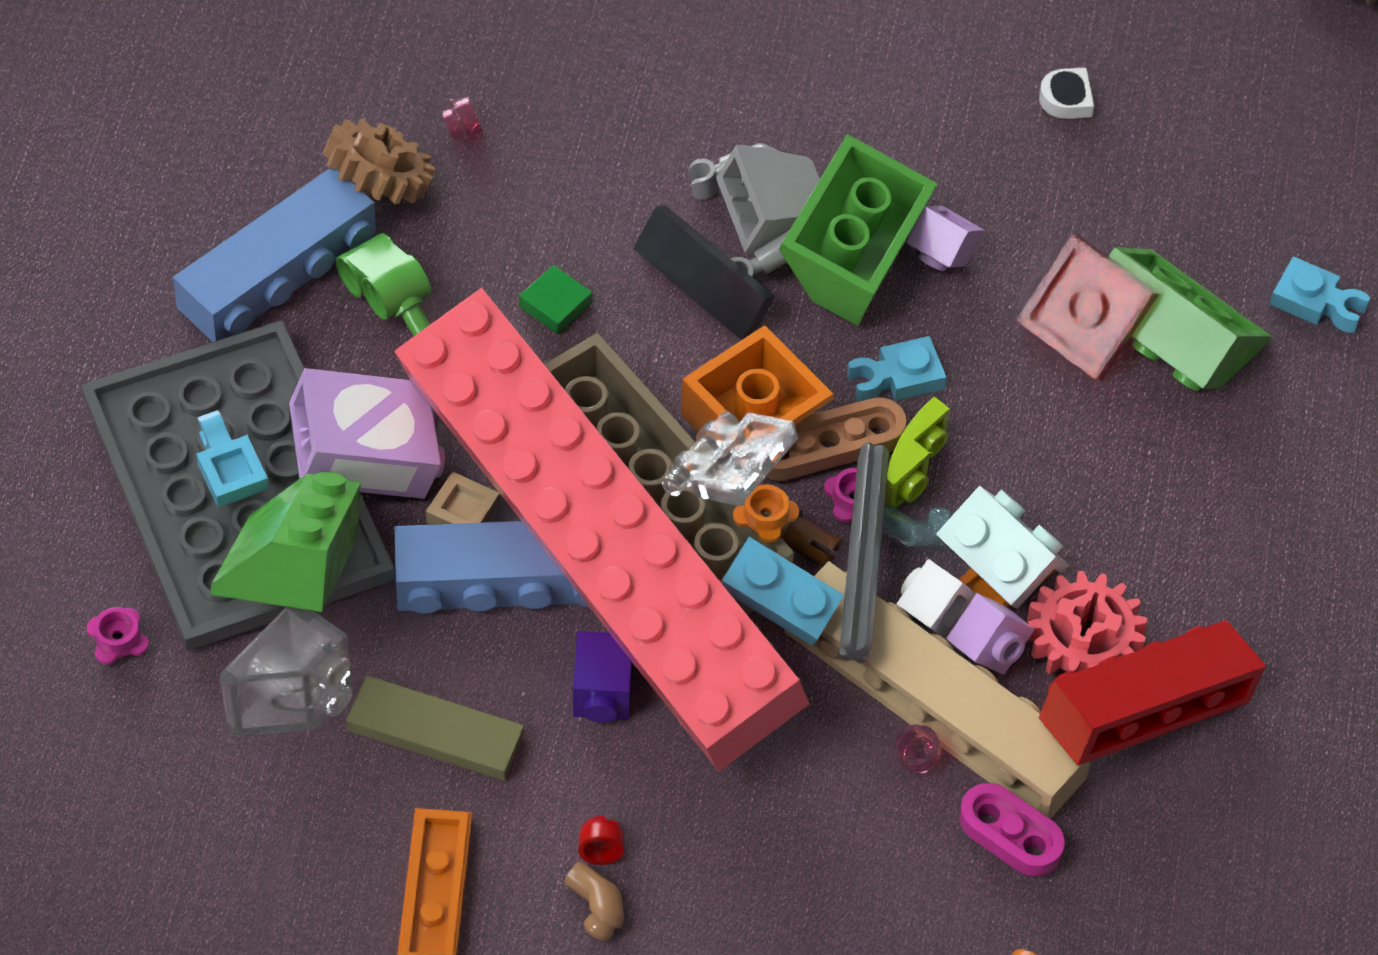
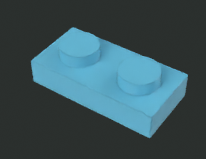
(781, 591)

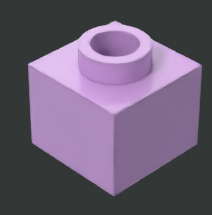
(944, 238)
(990, 634)

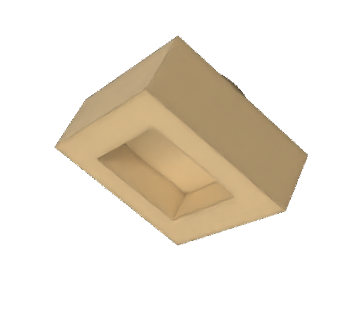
(462, 502)

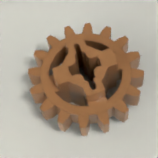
(379, 161)

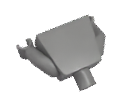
(762, 195)

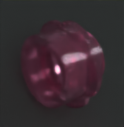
(462, 118)

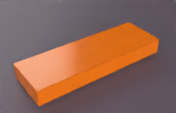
(435, 882)

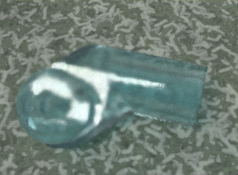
(915, 532)

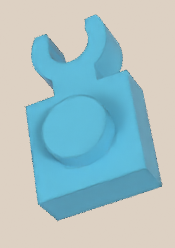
(1314, 292)
(904, 368)

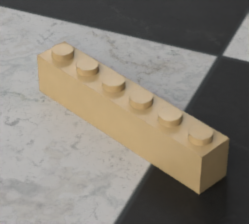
(962, 703)

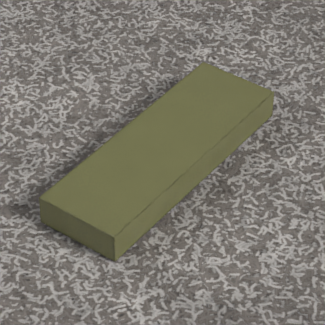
(435, 728)

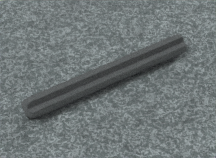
(864, 553)

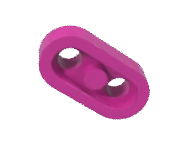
(1015, 829)

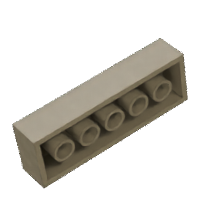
(647, 443)

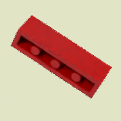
(1151, 691)

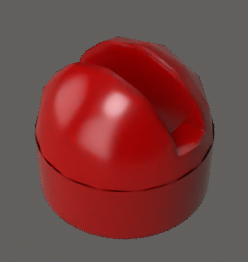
(609, 840)

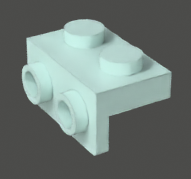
(1001, 546)

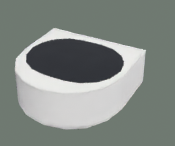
(1067, 94)

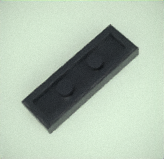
(703, 272)

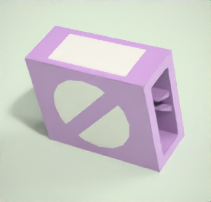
(366, 431)

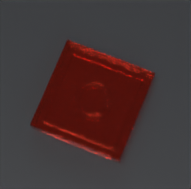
(1087, 307)

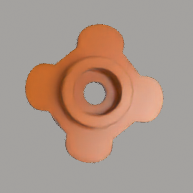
(771, 500)

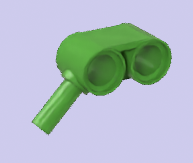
(388, 279)

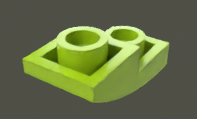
(910, 458)

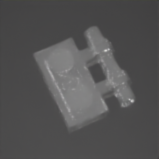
(730, 457)

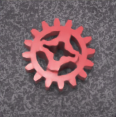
(1065, 611)

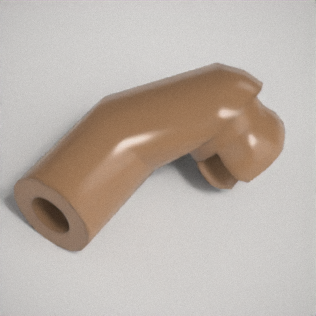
(603, 899)

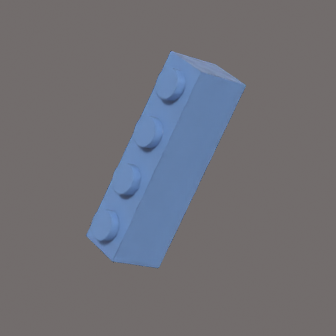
(274, 256)
(476, 568)

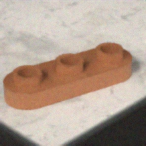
(848, 429)

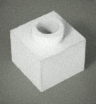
(935, 597)

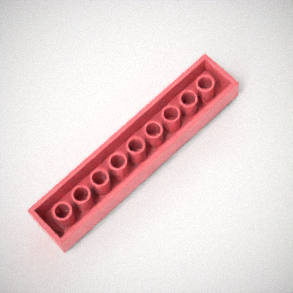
(603, 530)

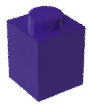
(601, 678)

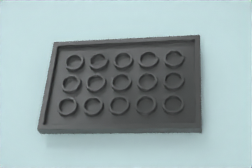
(152, 445)

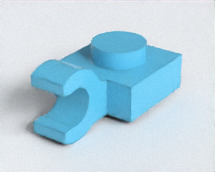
(227, 464)

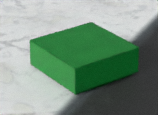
(555, 299)

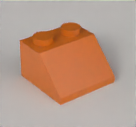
(755, 378)

